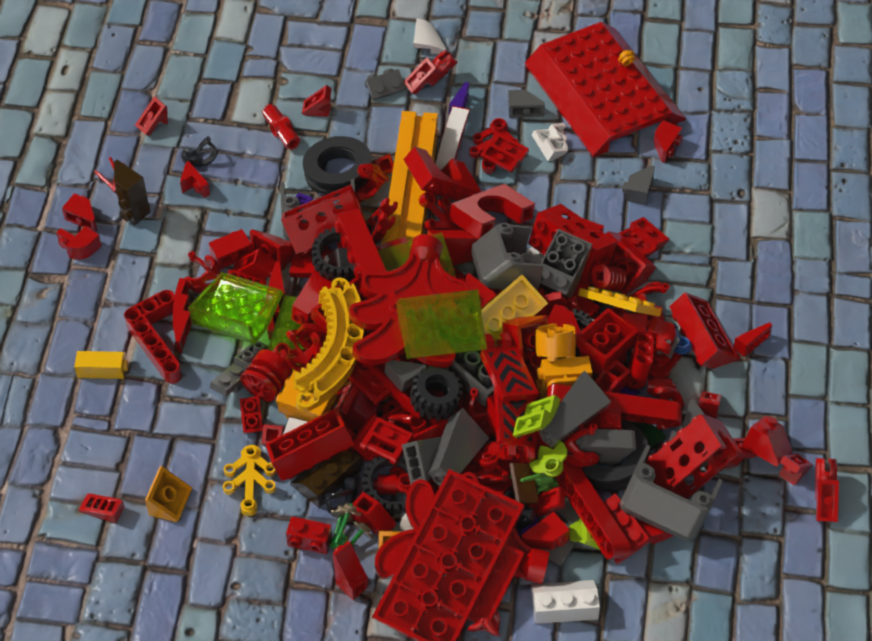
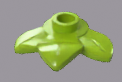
(549, 459)

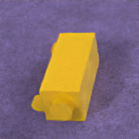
(101, 364)

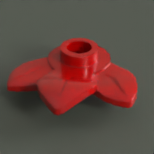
(489, 456)

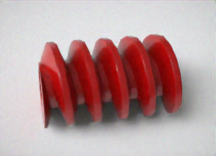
(608, 277)

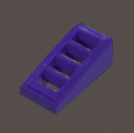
(461, 97)

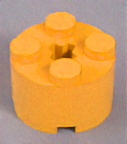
(556, 341)

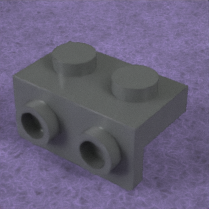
(385, 84)

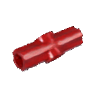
(281, 126)

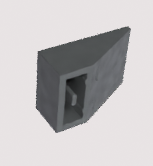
(564, 263)

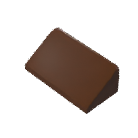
(524, 491)

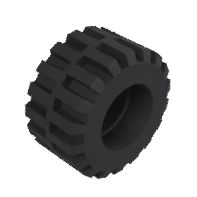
(434, 406)

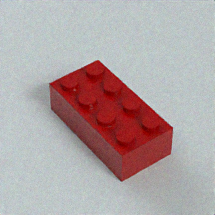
(309, 444)

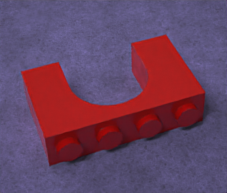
(451, 182)
(471, 213)

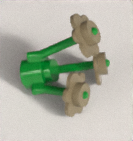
(344, 513)

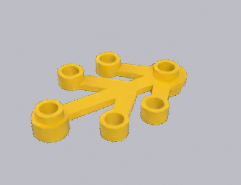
(249, 476)

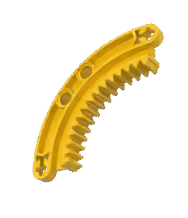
(330, 368)

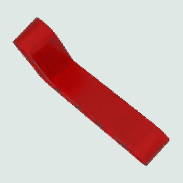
(139, 323)

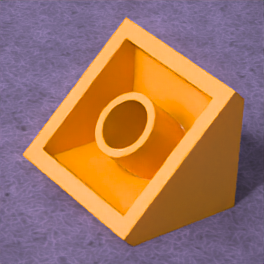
(167, 496)

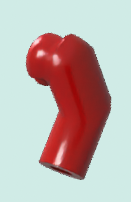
(402, 419)

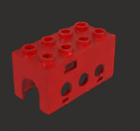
(551, 219)
(303, 234)
(685, 455)

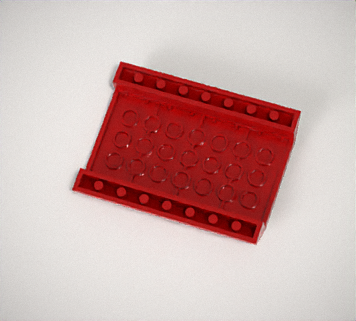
(595, 90)

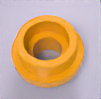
(627, 57)

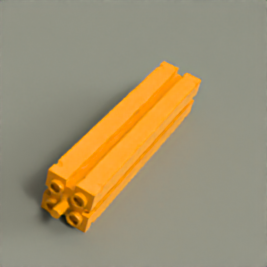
(410, 215)

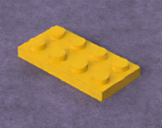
(620, 300)
(515, 301)

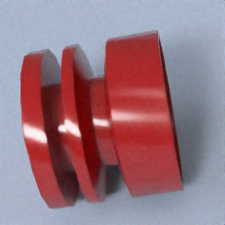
(266, 375)

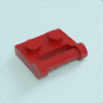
(389, 435)

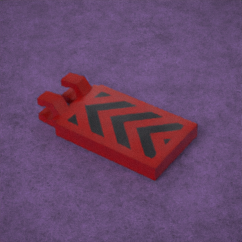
(378, 221)
(508, 370)
(505, 418)

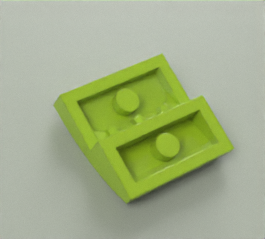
(537, 416)

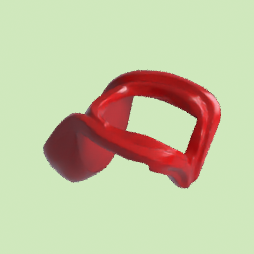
(492, 626)

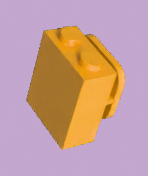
(561, 372)
(287, 403)

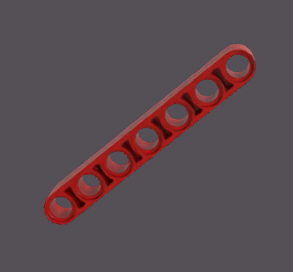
(635, 407)
(593, 512)

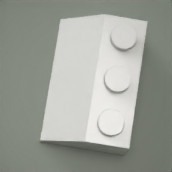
(565, 601)

